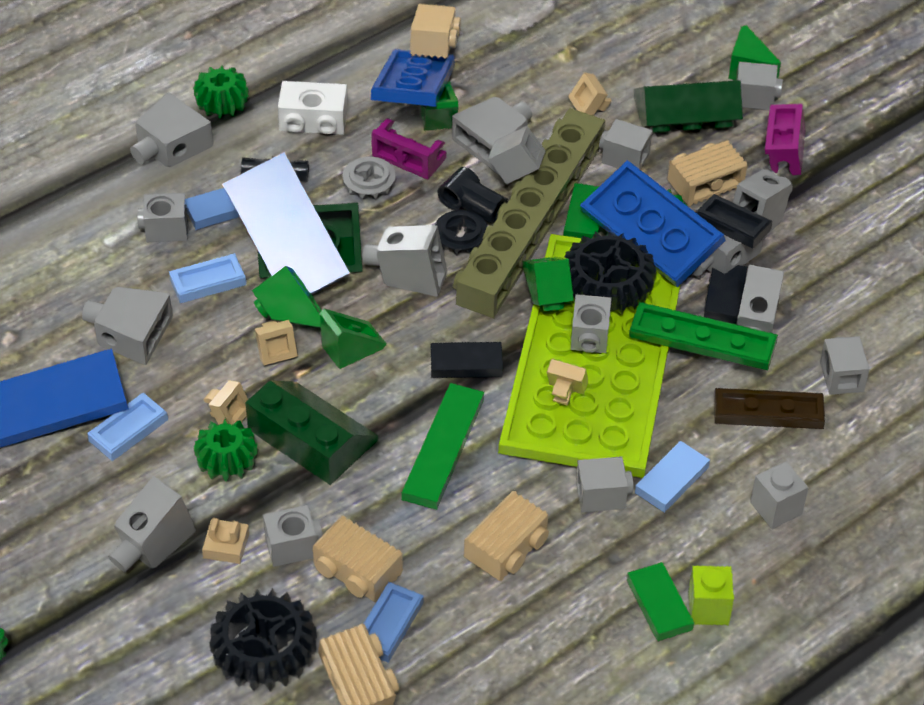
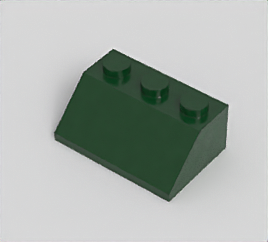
(689, 105)
(344, 230)
(307, 429)

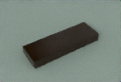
(769, 408)

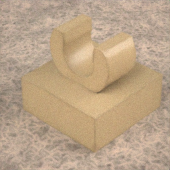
(589, 95)
(275, 342)
(565, 380)
(227, 403)
(225, 541)

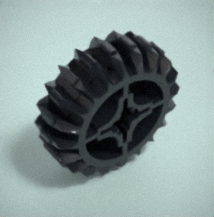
(612, 269)
(251, 657)

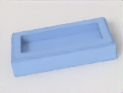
(207, 278)
(127, 427)
(672, 476)

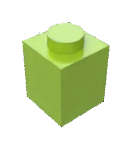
(711, 595)

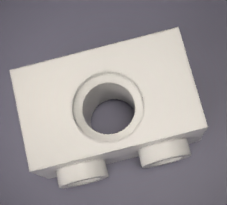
(312, 107)

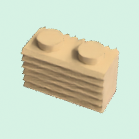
(434, 30)
(707, 172)
(507, 536)
(357, 559)
(356, 669)

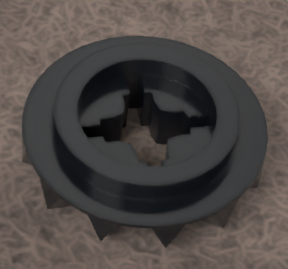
(452, 222)

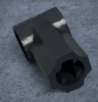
(466, 191)

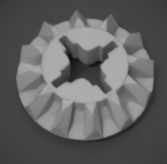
(361, 169)

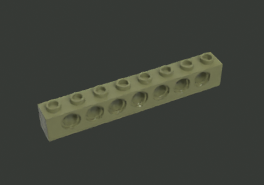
(528, 214)

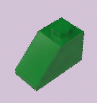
(549, 282)
(287, 298)

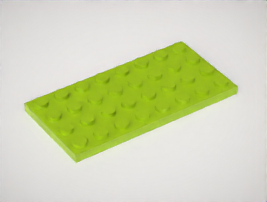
(621, 392)

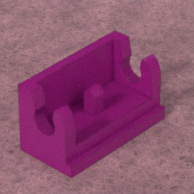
(786, 136)
(406, 152)

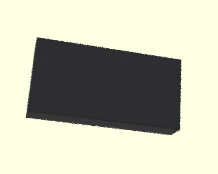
(735, 220)
(725, 294)
(466, 359)

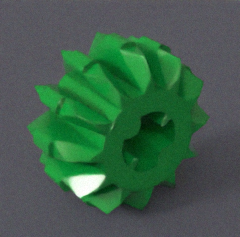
(221, 91)
(225, 449)

